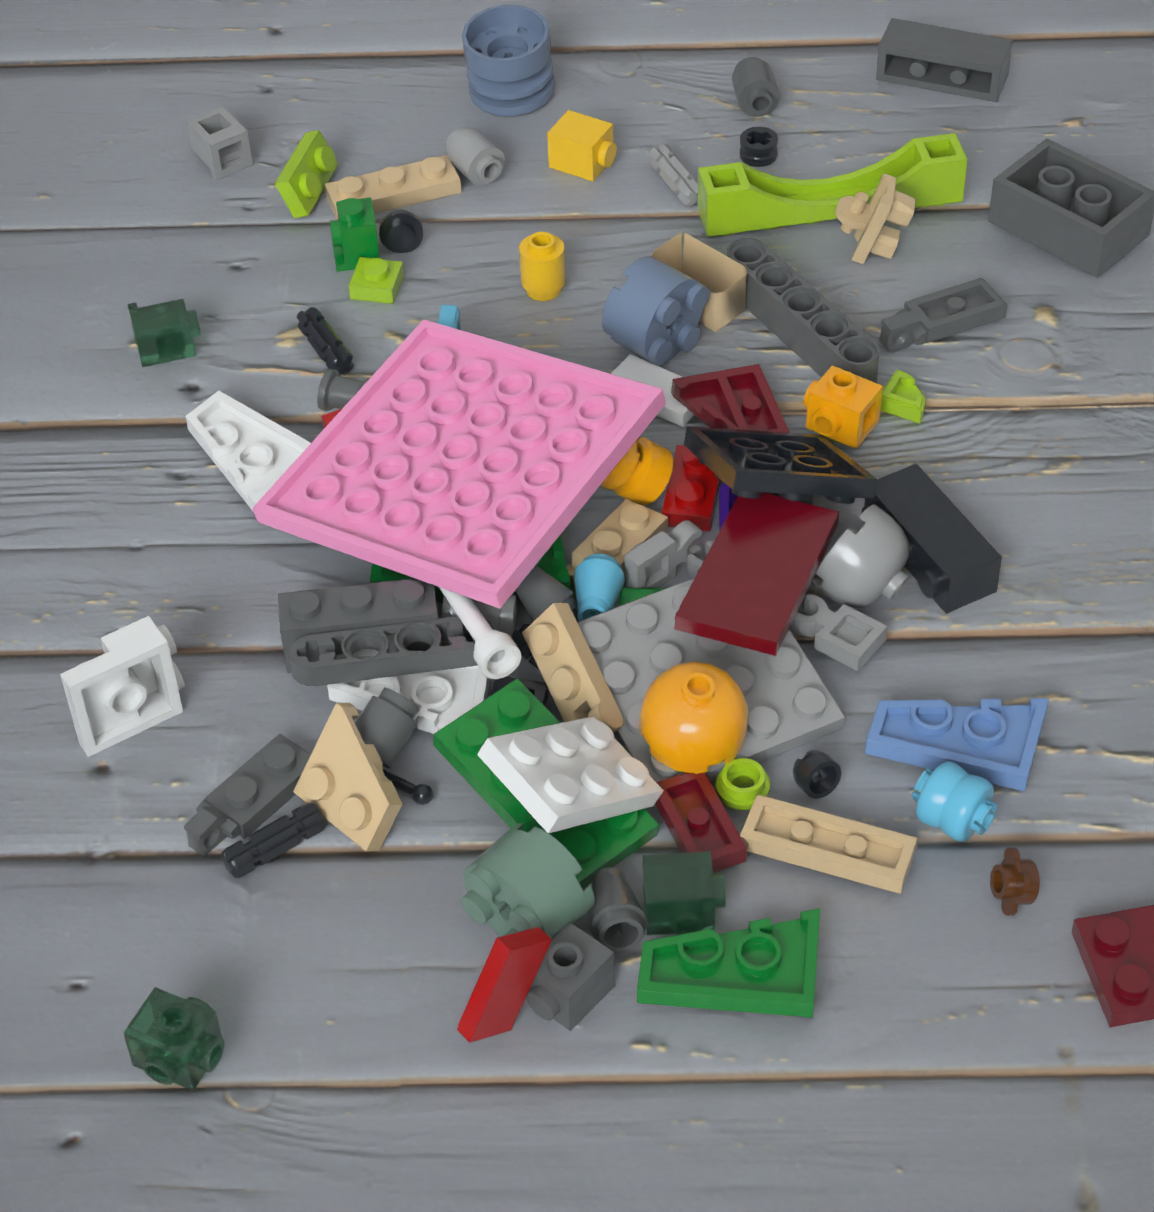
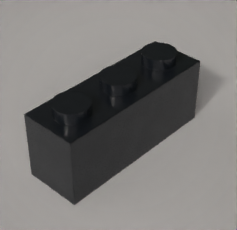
(945, 549)

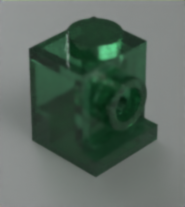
(164, 331)

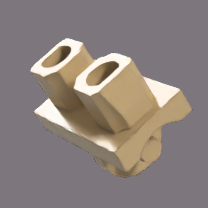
(869, 219)

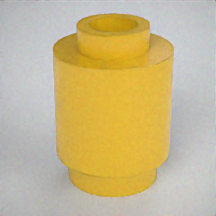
(542, 265)

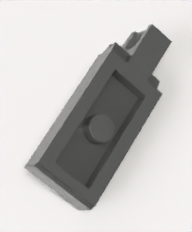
(942, 315)
(248, 795)

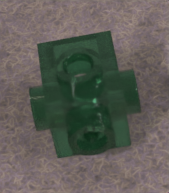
(175, 1039)

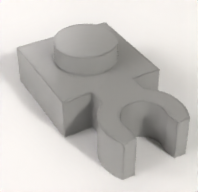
(655, 560)
(841, 635)

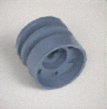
(508, 60)

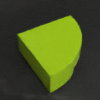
(903, 397)

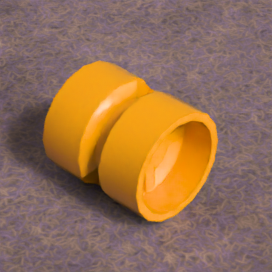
(641, 472)

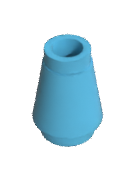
(597, 585)

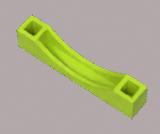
(745, 199)

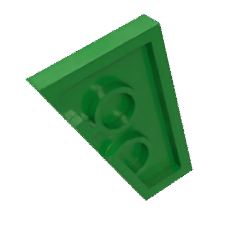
(742, 970)

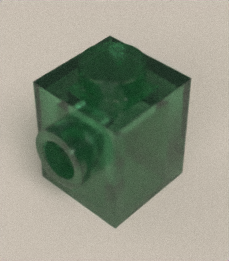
(681, 892)

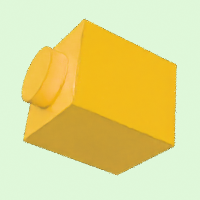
(581, 145)

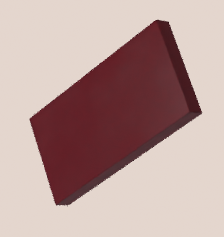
(757, 572)

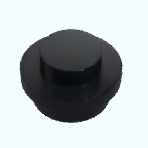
(401, 231)

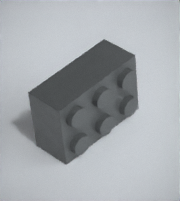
(1072, 207)

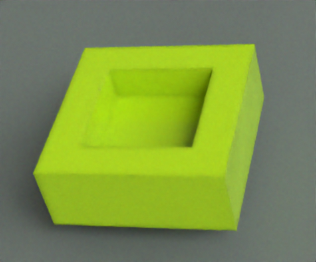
(376, 280)

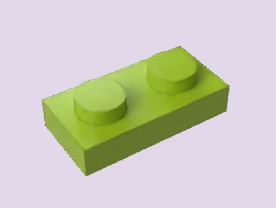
(306, 173)

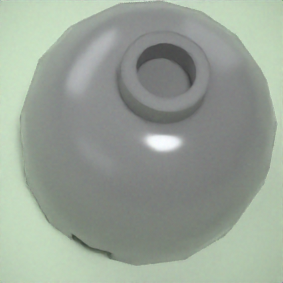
(865, 562)

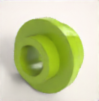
(742, 773)

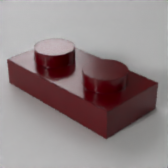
(700, 820)

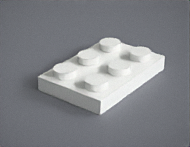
(570, 773)

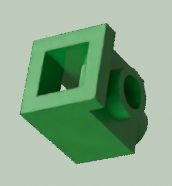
(354, 233)

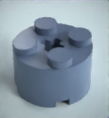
(655, 311)

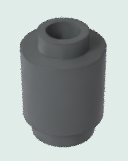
(755, 87)
(387, 724)

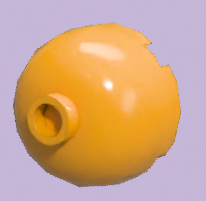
(694, 717)

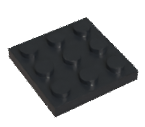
(780, 464)

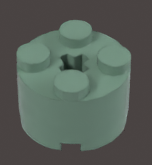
(526, 884)

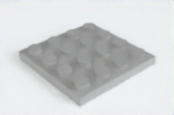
(782, 691)

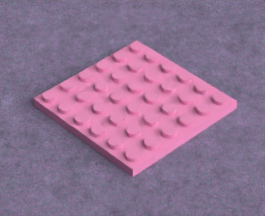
(461, 461)

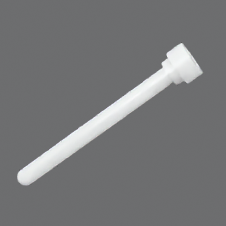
(493, 649)

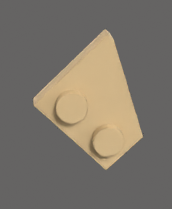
(349, 782)

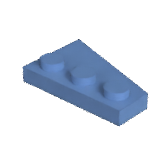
(981, 739)

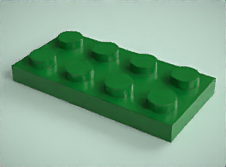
(516, 710)

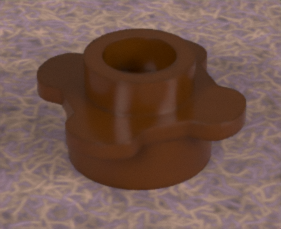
(1014, 881)

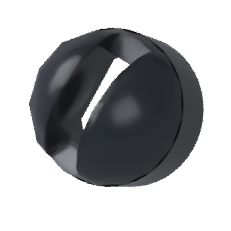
(825, 766)

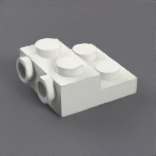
(125, 687)

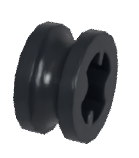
(758, 146)

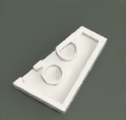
(244, 444)
(438, 694)

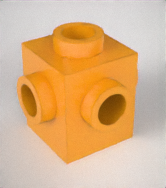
(843, 406)

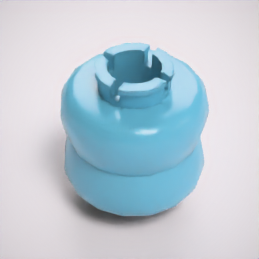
(954, 801)

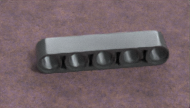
(802, 314)

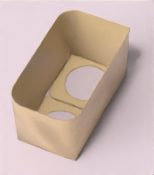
(712, 271)

